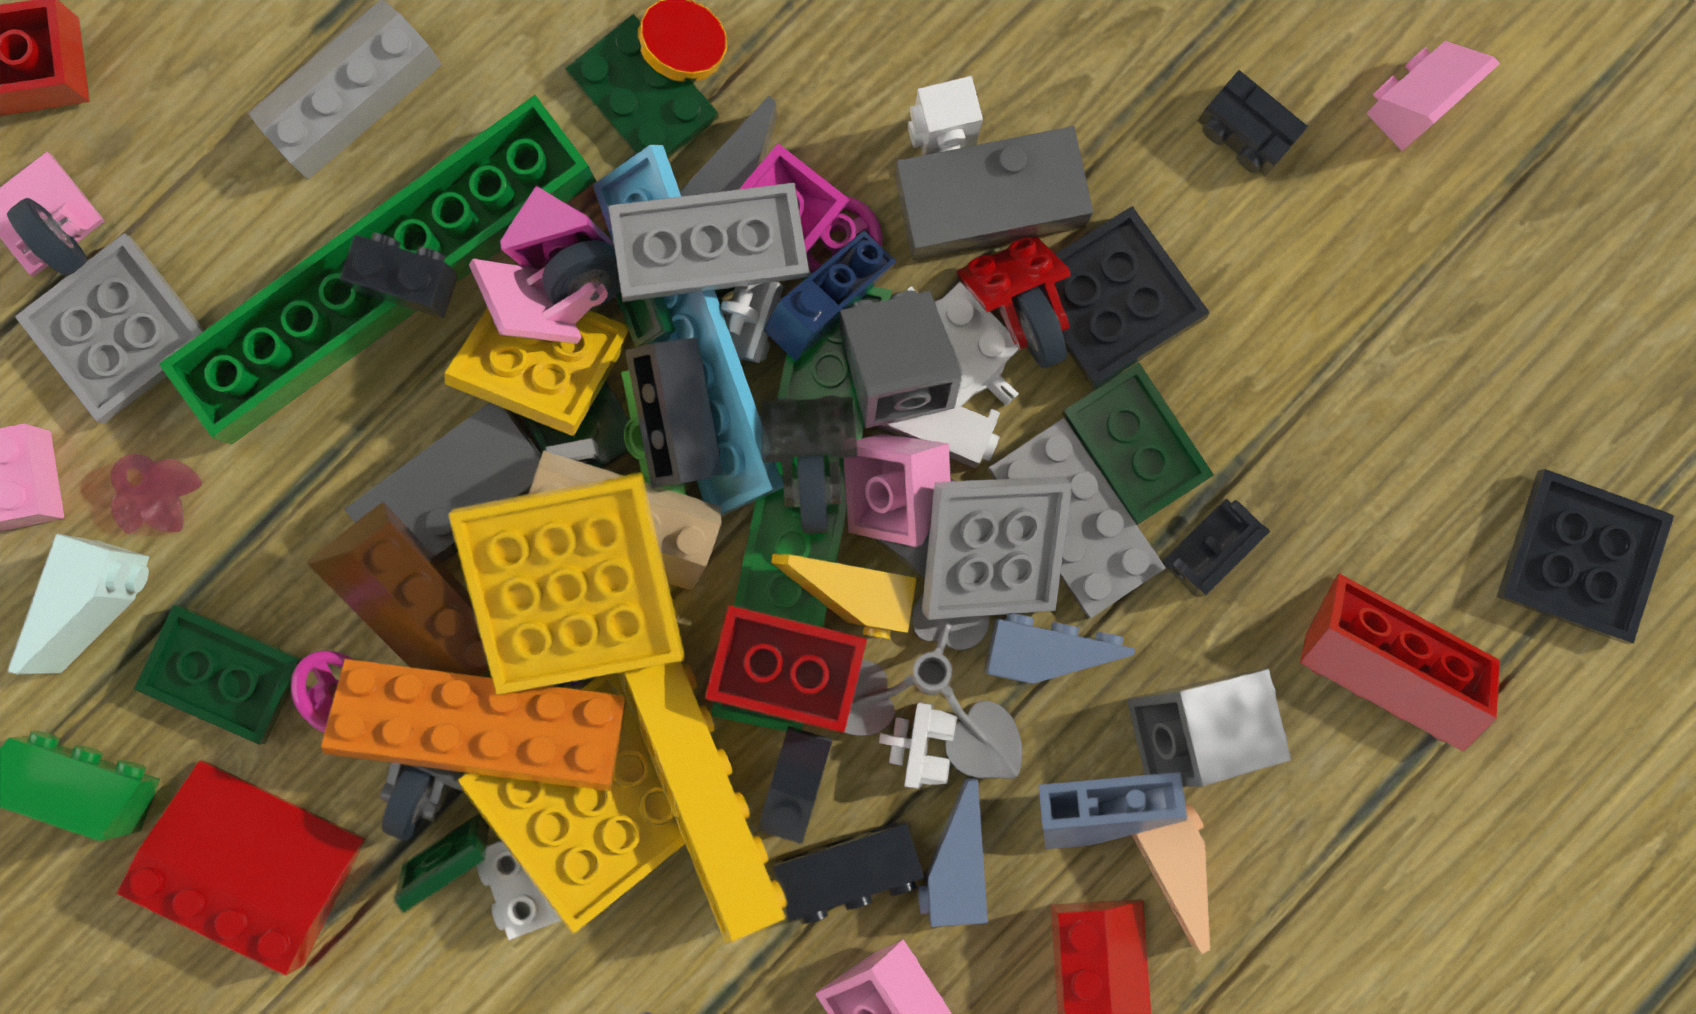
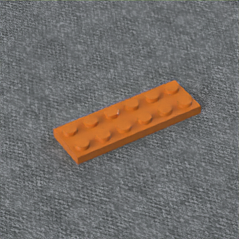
(468, 728)

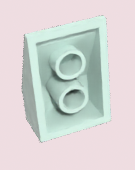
(75, 601)

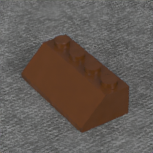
(403, 594)

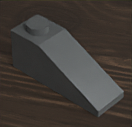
(738, 156)

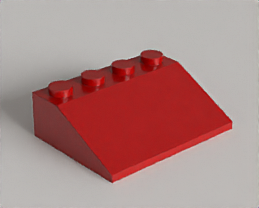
(242, 868)

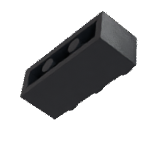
(674, 412)
(848, 872)

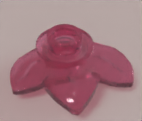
(156, 497)

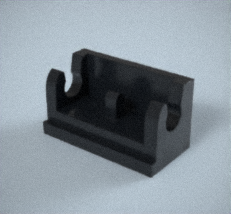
(1215, 547)

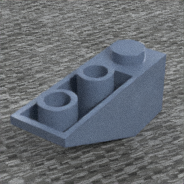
(1039, 654)

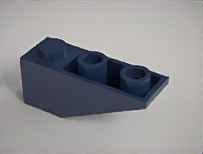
(816, 303)

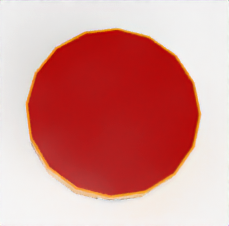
(682, 39)

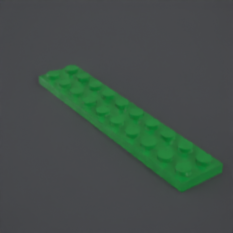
(779, 529)

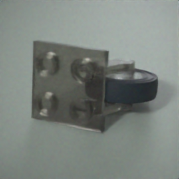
(808, 432)

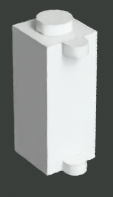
(965, 431)

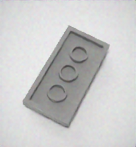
(708, 241)
(1102, 545)

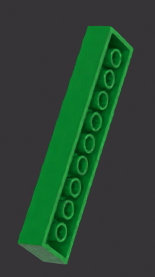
(316, 323)

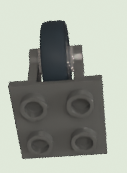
(414, 795)

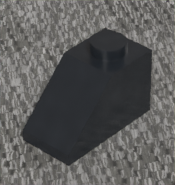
(795, 785)

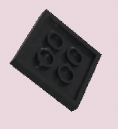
(1122, 297)
(1585, 556)

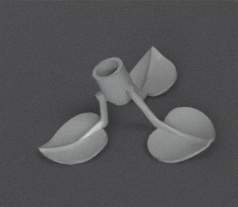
(984, 741)

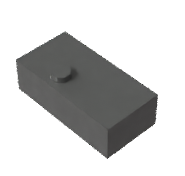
(993, 193)
(470, 465)

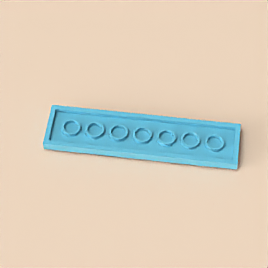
(699, 315)

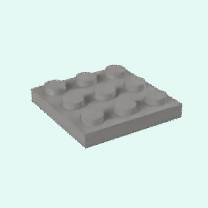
(110, 327)
(995, 546)

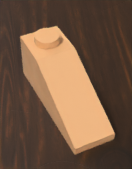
(1179, 867)

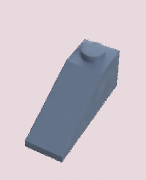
(1109, 808)
(956, 871)

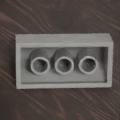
(345, 88)

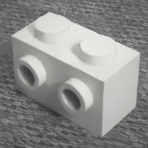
(945, 116)
(518, 903)

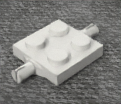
(979, 345)

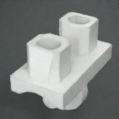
(748, 316)
(921, 767)

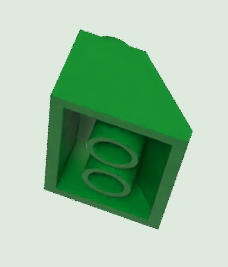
(74, 787)

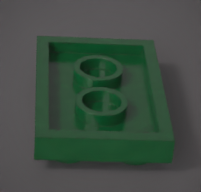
(636, 98)
(1137, 443)
(218, 674)

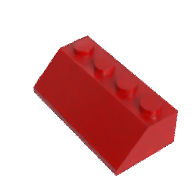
(1403, 663)
(1100, 957)

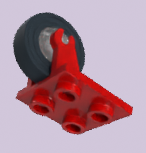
(1033, 313)

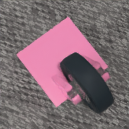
(46, 218)
(549, 299)

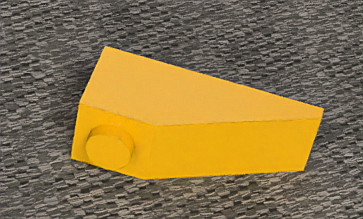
(855, 594)

